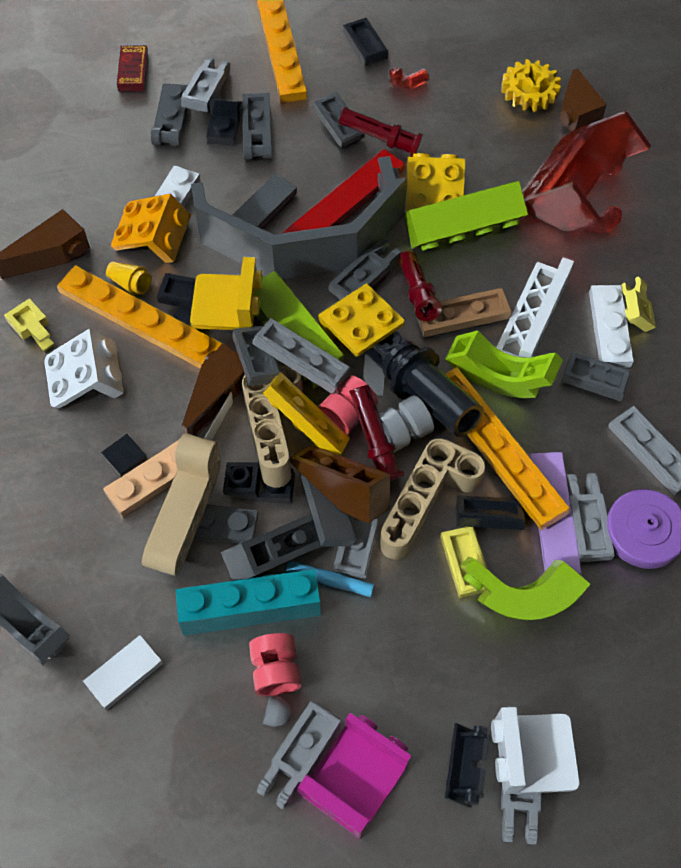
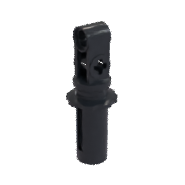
(417, 373)

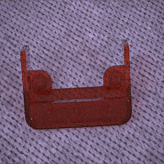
(574, 166)

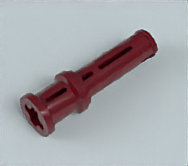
(392, 135)
(420, 292)
(380, 449)

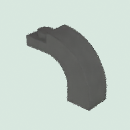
(28, 625)

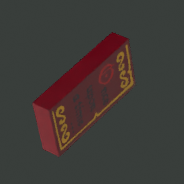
(132, 68)

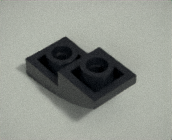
(246, 482)

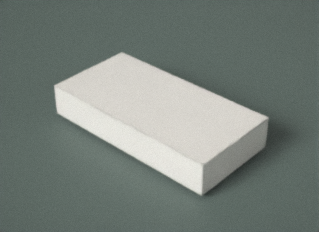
(123, 672)

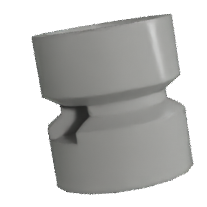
(406, 422)

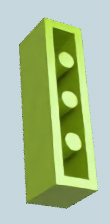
(465, 214)
(284, 307)

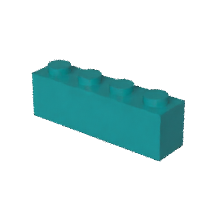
(248, 602)

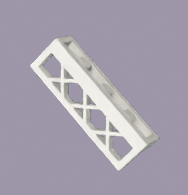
(543, 313)

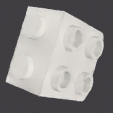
(83, 365)
(534, 752)

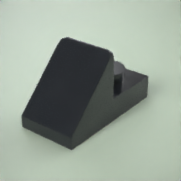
(224, 121)

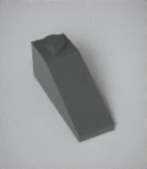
(271, 548)

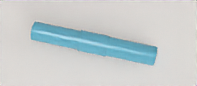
(334, 579)

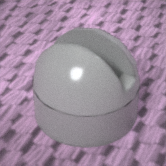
(276, 712)

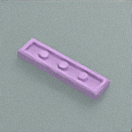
(558, 539)

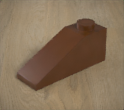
(45, 246)
(217, 378)
(346, 483)

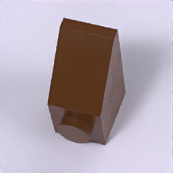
(581, 103)

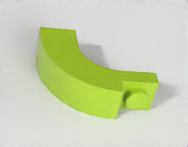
(500, 371)
(541, 599)

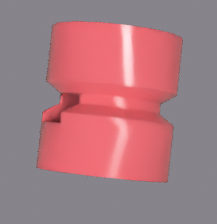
(341, 407)
(273, 659)

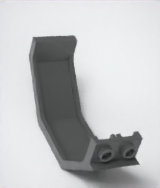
(304, 251)

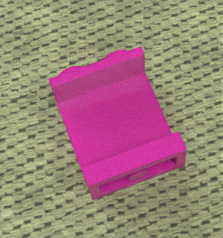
(356, 774)

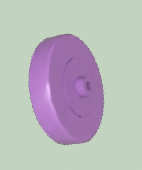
(645, 528)

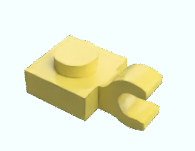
(639, 308)
(30, 321)

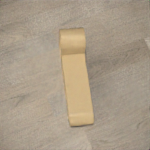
(268, 430)
(422, 499)
(180, 515)

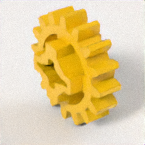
(531, 85)

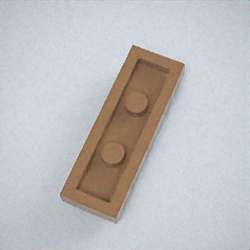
(468, 312)

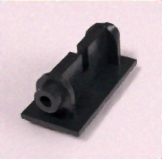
(464, 780)

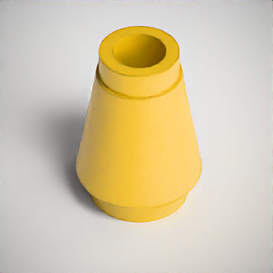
(130, 277)

